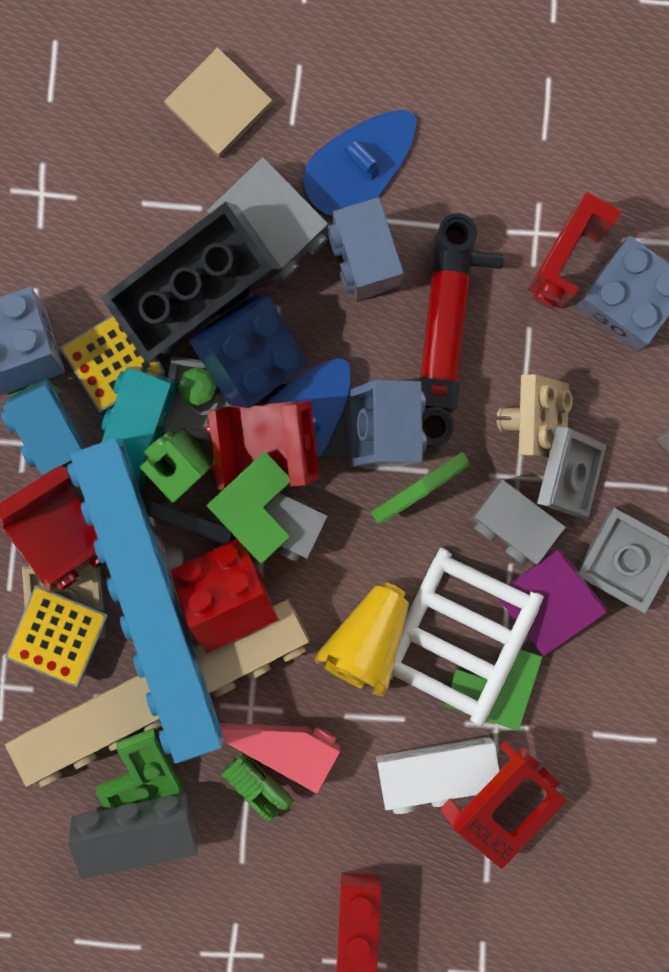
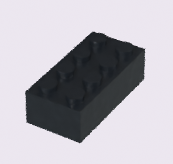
(191, 283)

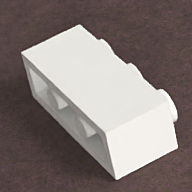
(436, 773)

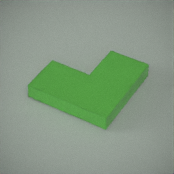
(420, 488)
(243, 504)
(515, 692)
(149, 774)

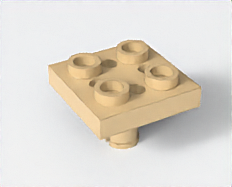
(541, 409)

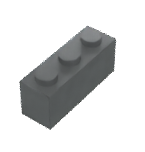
(133, 835)

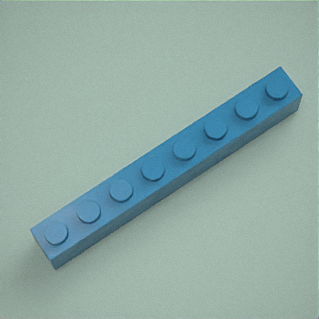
(147, 600)

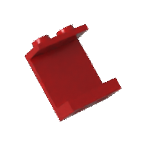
(277, 428)
(50, 530)

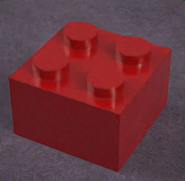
(223, 595)

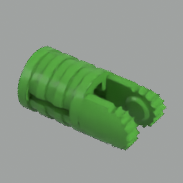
(256, 786)

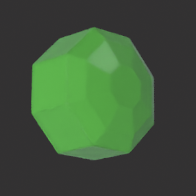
(197, 387)

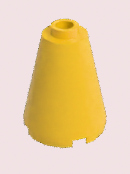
(368, 640)

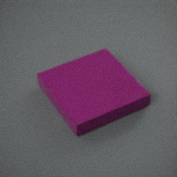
(566, 605)

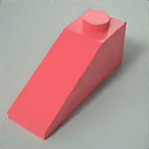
(290, 750)

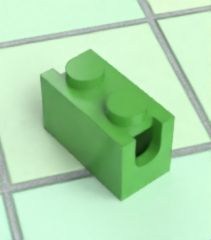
(176, 462)

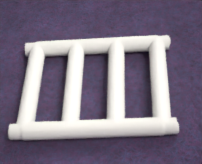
(512, 638)

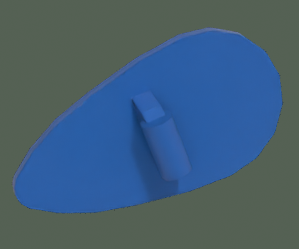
(359, 162)
(328, 390)

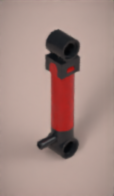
(447, 320)

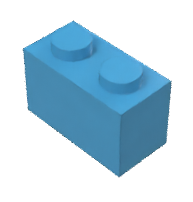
(42, 426)

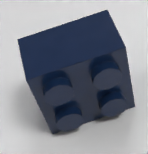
(249, 351)

